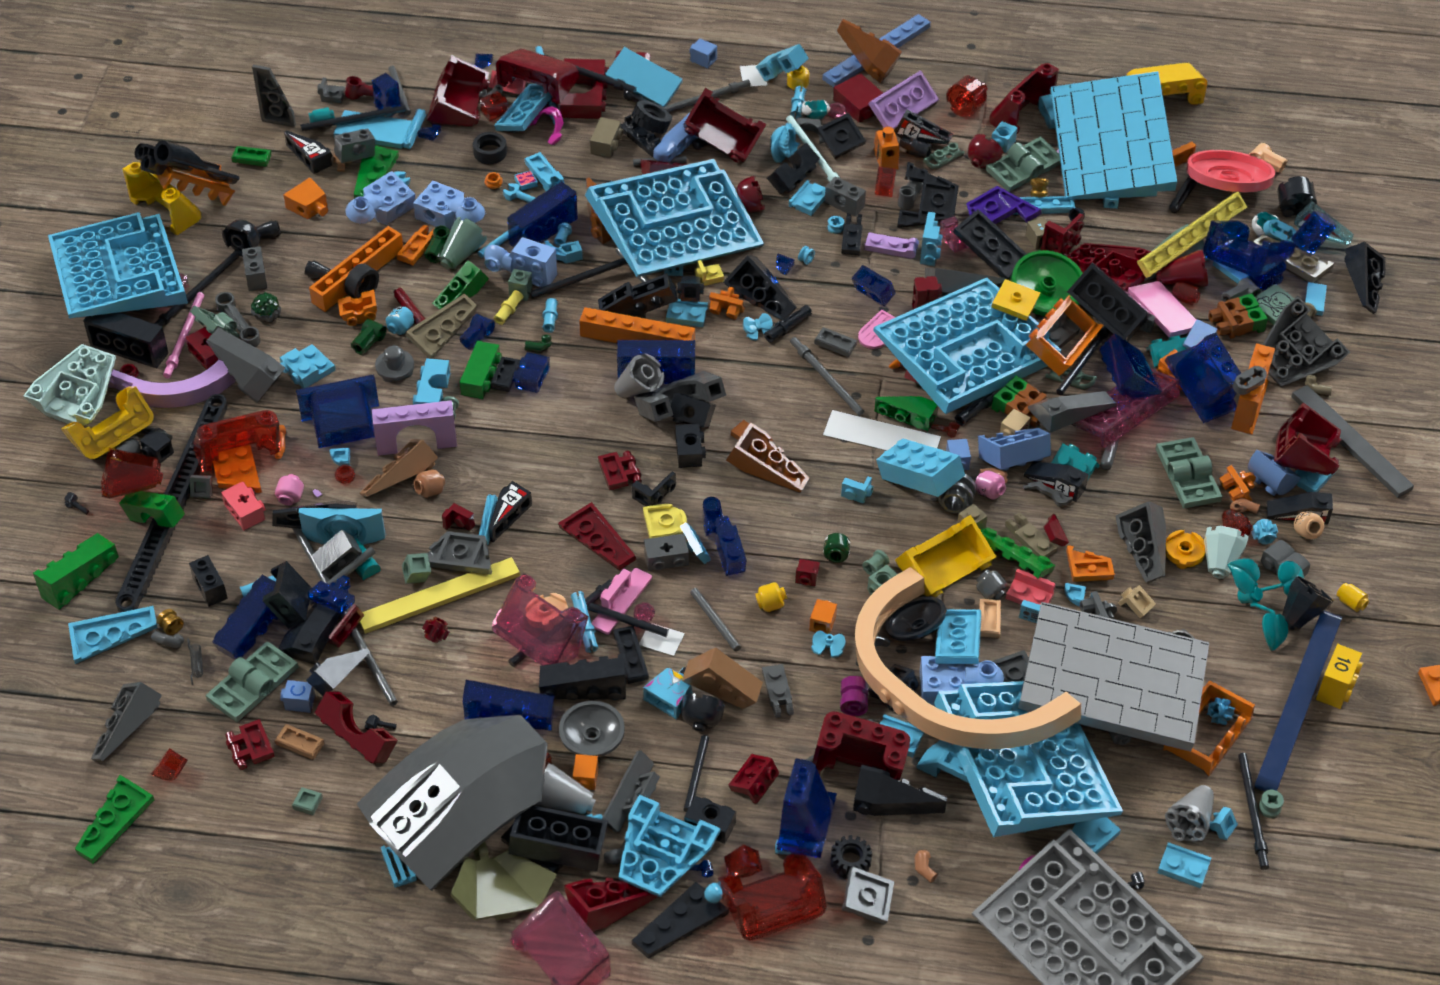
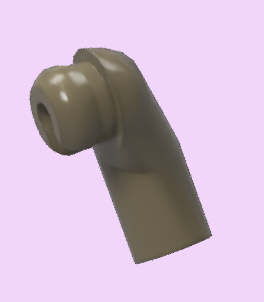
(1319, 389)

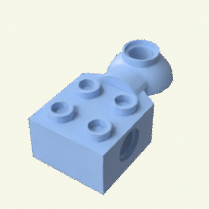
(382, 199)
(444, 204)
(525, 256)
(950, 676)

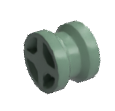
(1273, 809)

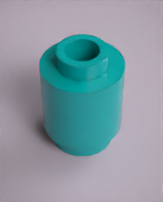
(321, 114)

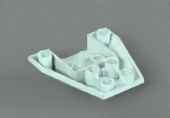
(73, 386)

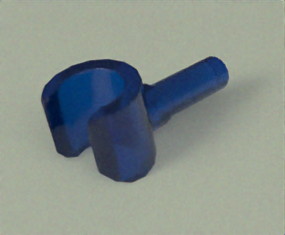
(705, 868)

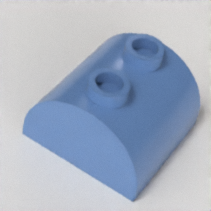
(1276, 477)

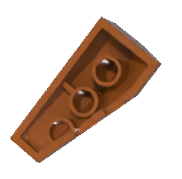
(874, 55)
(761, 458)

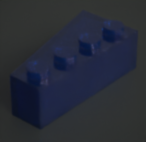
(247, 621)
(490, 700)

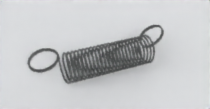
(193, 661)

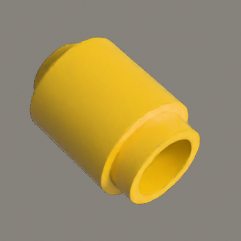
(1353, 597)

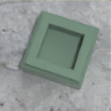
(307, 801)

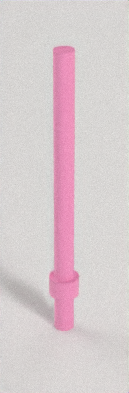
(173, 359)

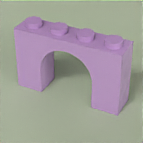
(391, 420)

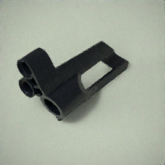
(167, 154)

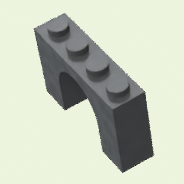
(657, 403)

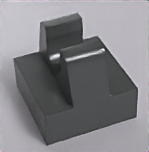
(200, 486)

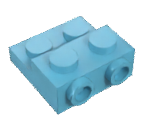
(931, 241)
(306, 365)

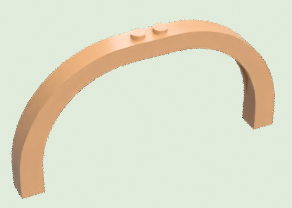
(954, 729)

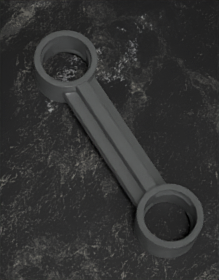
(242, 326)

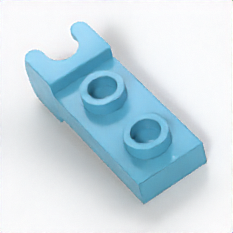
(543, 171)

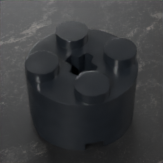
(1295, 195)

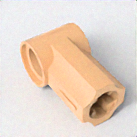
(1265, 153)

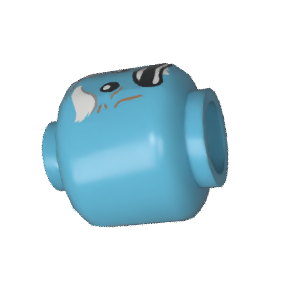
(399, 320)

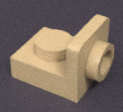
(1137, 600)

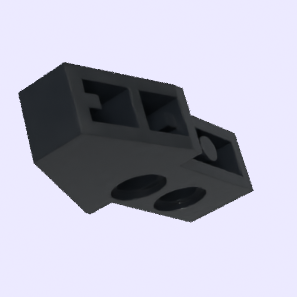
(640, 298)

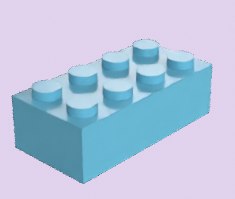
(920, 467)

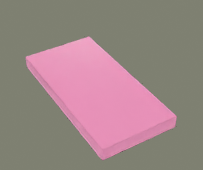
(1168, 311)

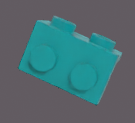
(1161, 348)
(1071, 456)

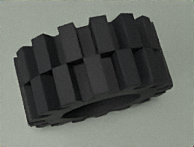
(853, 846)

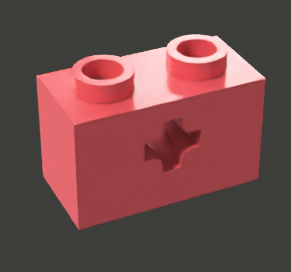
(243, 505)

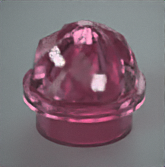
(644, 611)

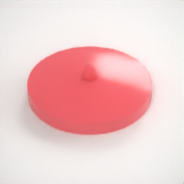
(1230, 171)

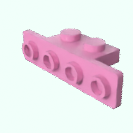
(620, 596)

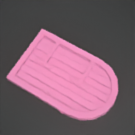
(867, 336)

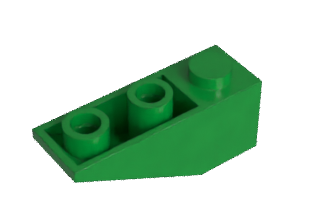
(467, 281)
(908, 409)

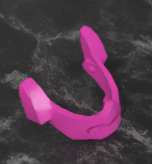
(556, 136)

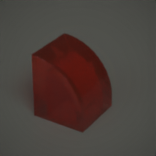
(885, 181)
(169, 765)
(743, 862)

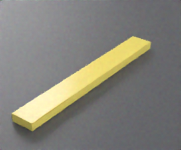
(1190, 235)
(437, 596)

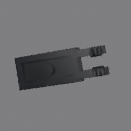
(852, 236)

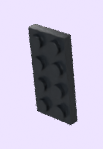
(989, 243)

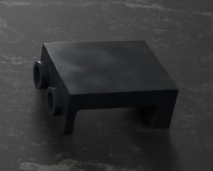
(290, 595)

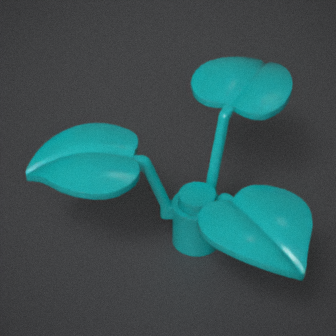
(1245, 575)

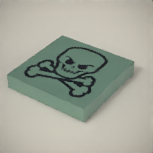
(1273, 301)

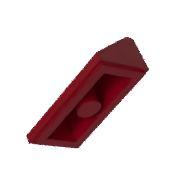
(346, 626)

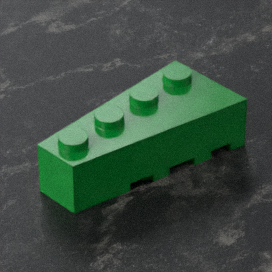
(75, 570)

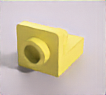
(709, 274)

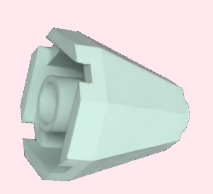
(1223, 547)

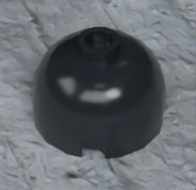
(241, 235)
(702, 712)

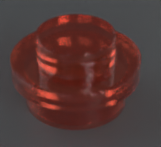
(345, 474)

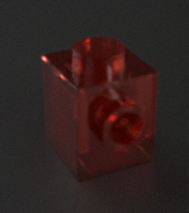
(493, 106)

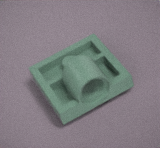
(214, 321)

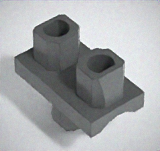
(1098, 607)

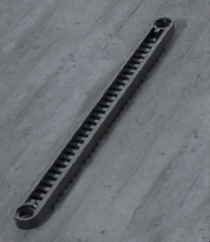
(158, 536)

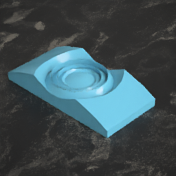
(323, 523)

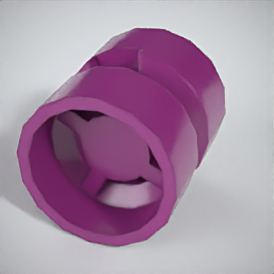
(854, 696)

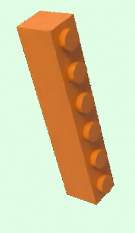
(373, 253)
(615, 326)

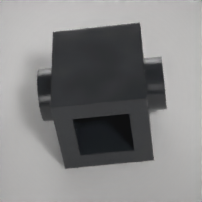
(690, 288)
(157, 445)

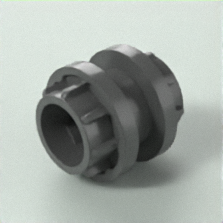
(959, 495)

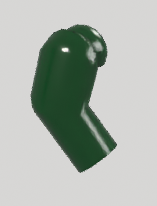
(539, 346)

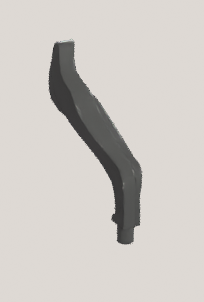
(1058, 497)

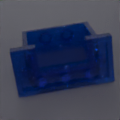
(1206, 377)
(340, 410)
(805, 811)

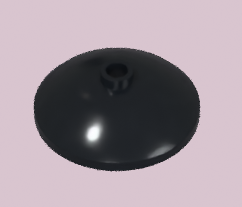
(916, 619)

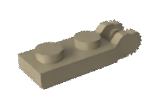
(1030, 536)

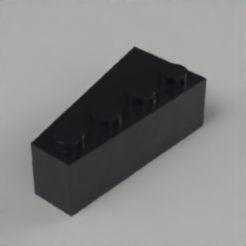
(585, 679)

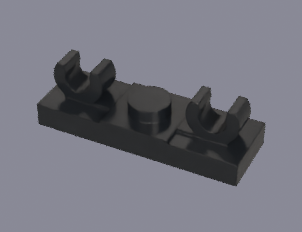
(640, 136)

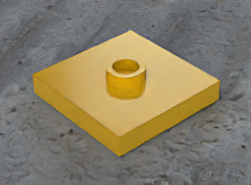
(1015, 300)

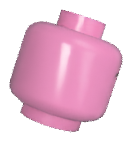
(990, 484)
(289, 490)

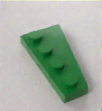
(1039, 564)
(119, 811)

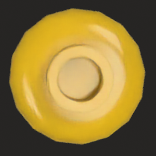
(798, 77)
(770, 597)

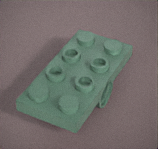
(1024, 163)
(1189, 472)
(251, 681)

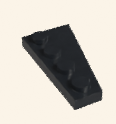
(678, 921)

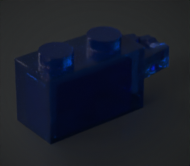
(729, 547)

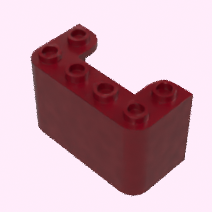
(860, 743)

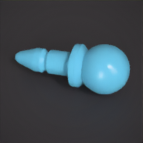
(713, 893)

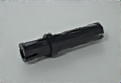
(782, 327)
(973, 409)

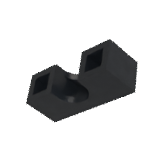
(784, 177)

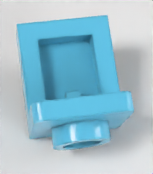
(857, 491)

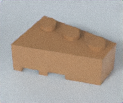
(723, 678)

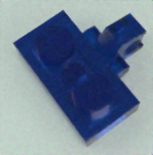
(333, 595)

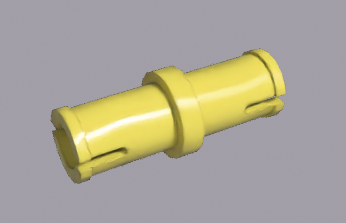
(508, 307)

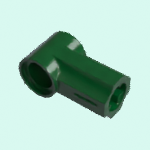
(437, 243)
(369, 334)

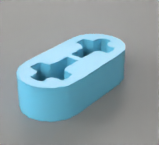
(1281, 228)

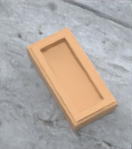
(990, 617)

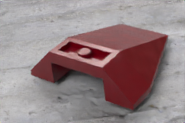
(1114, 260)

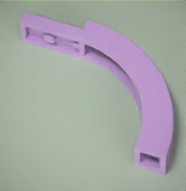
(177, 393)

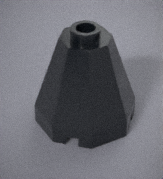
(1304, 603)

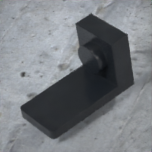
(650, 497)

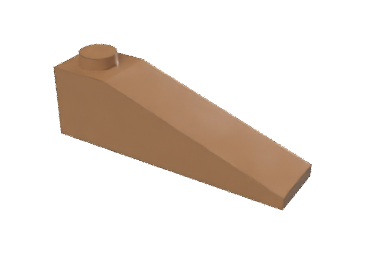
(410, 460)

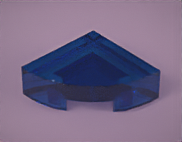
(483, 60)
(429, 133)
(784, 263)

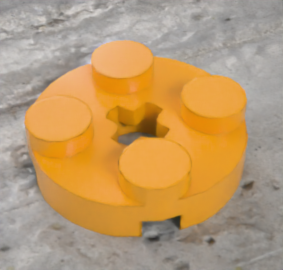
(1181, 557)

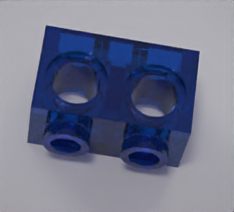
(386, 92)
(1314, 232)
(873, 285)

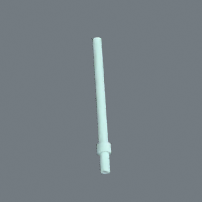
(804, 139)

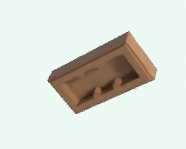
(299, 741)

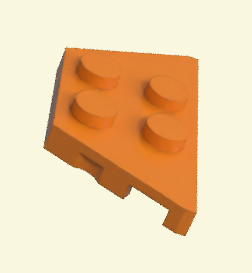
(237, 466)

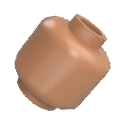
(429, 483)

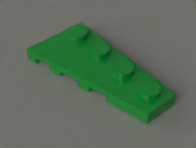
(374, 168)

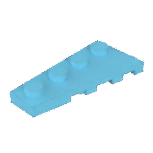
(105, 632)

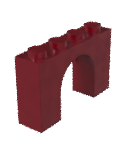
(591, 103)

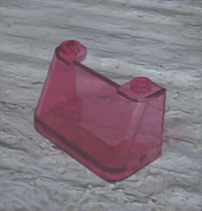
(538, 626)
(562, 944)

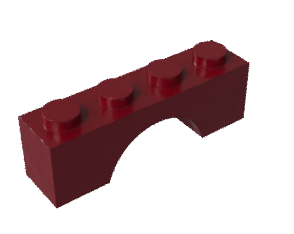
(337, 712)

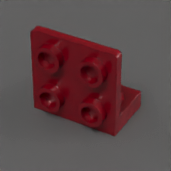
(1062, 239)

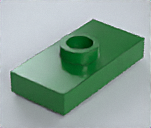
(251, 156)

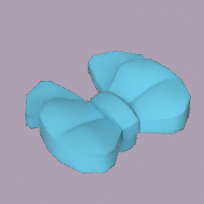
(752, 326)
(822, 640)

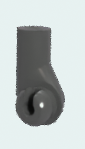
(483, 93)
(167, 640)
(614, 856)

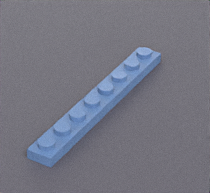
(897, 37)

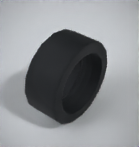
(489, 138)
(355, 277)

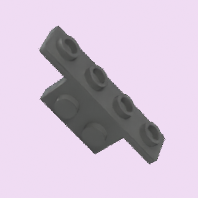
(636, 782)

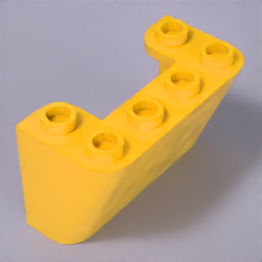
(1179, 79)

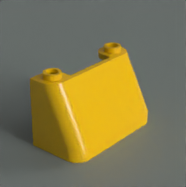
(147, 187)
(129, 420)
(948, 556)

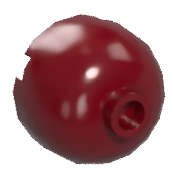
(983, 152)
(750, 195)

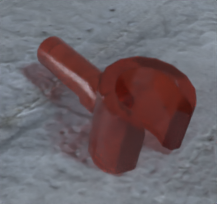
(951, 430)

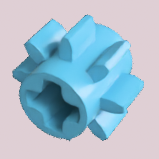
(1264, 531)

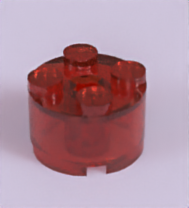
(966, 96)

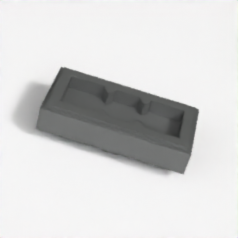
(835, 342)

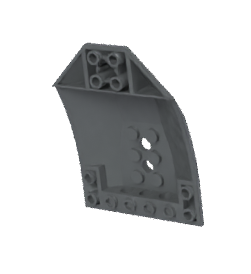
(485, 777)

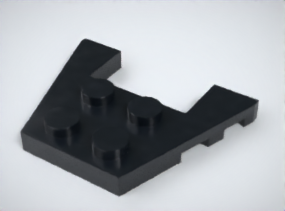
(936, 197)

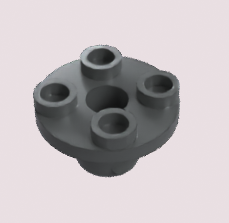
(394, 364)

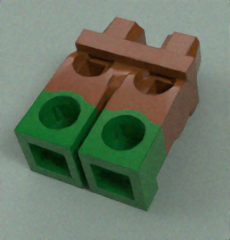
(1238, 316)
(1018, 396)

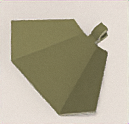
(500, 885)

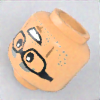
(1309, 525)

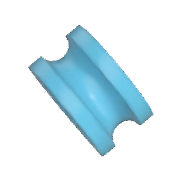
(835, 228)
(806, 255)

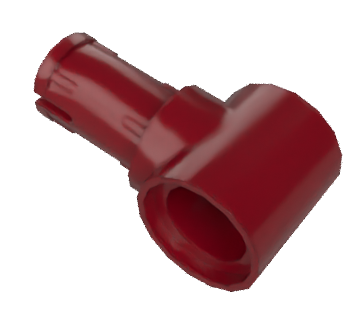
(356, 88)

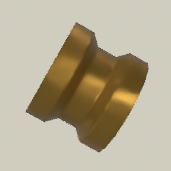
(1039, 187)
(170, 621)

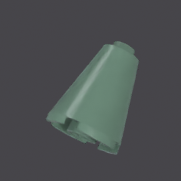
(462, 241)

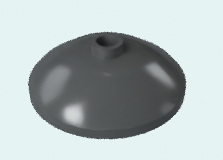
(590, 720)

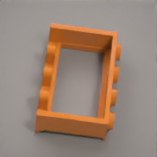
(217, 187)
(1046, 351)
(1250, 404)
(1242, 708)

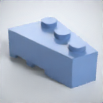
(1015, 449)

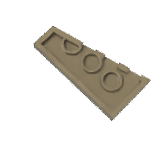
(1306, 267)
(438, 328)

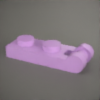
(891, 245)

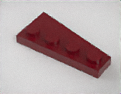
(598, 535)

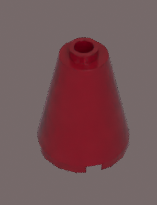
(1186, 269)

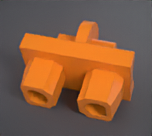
(726, 300)
(1241, 490)

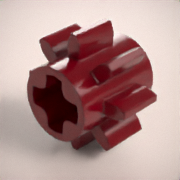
(435, 629)

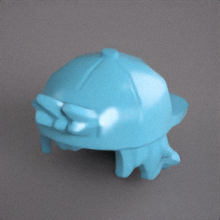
(783, 142)

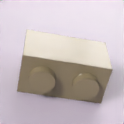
(606, 137)

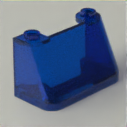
(1229, 246)

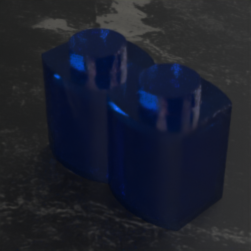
(531, 372)

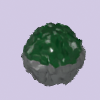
(265, 307)

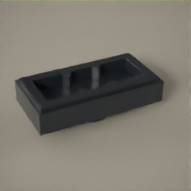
(504, 373)

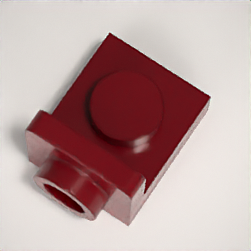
(459, 516)
(807, 572)

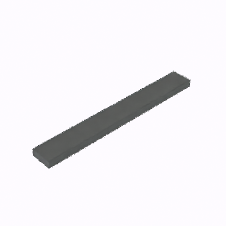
(1356, 444)

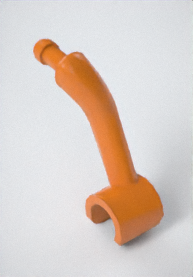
(282, 442)

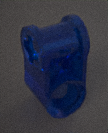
(1271, 278)
(711, 510)

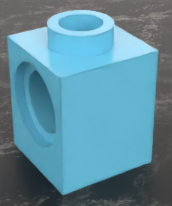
(1005, 135)

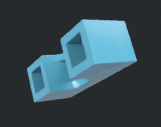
(784, 60)
(433, 375)

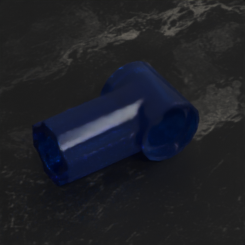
(479, 327)

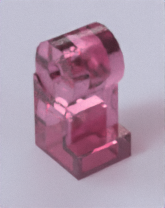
(946, 229)

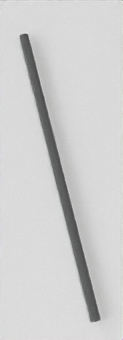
(355, 633)

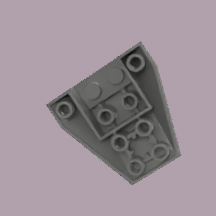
(1300, 345)

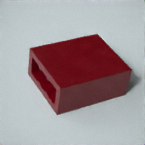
(855, 96)

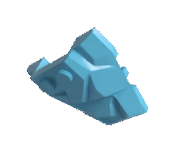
(661, 847)

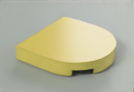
(663, 520)

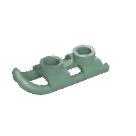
(940, 156)
(1076, 382)

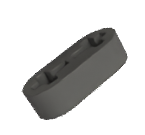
(1252, 383)

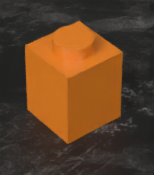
(823, 616)
(586, 770)

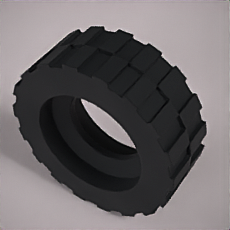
(651, 117)

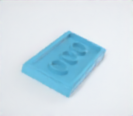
(650, 79)
(523, 109)
(386, 130)
(959, 637)

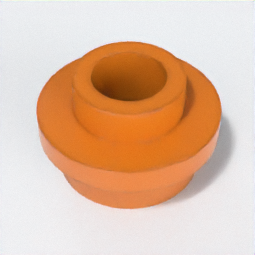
(493, 180)

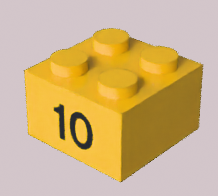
(1340, 676)

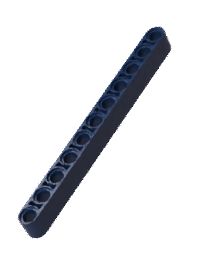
(1298, 702)

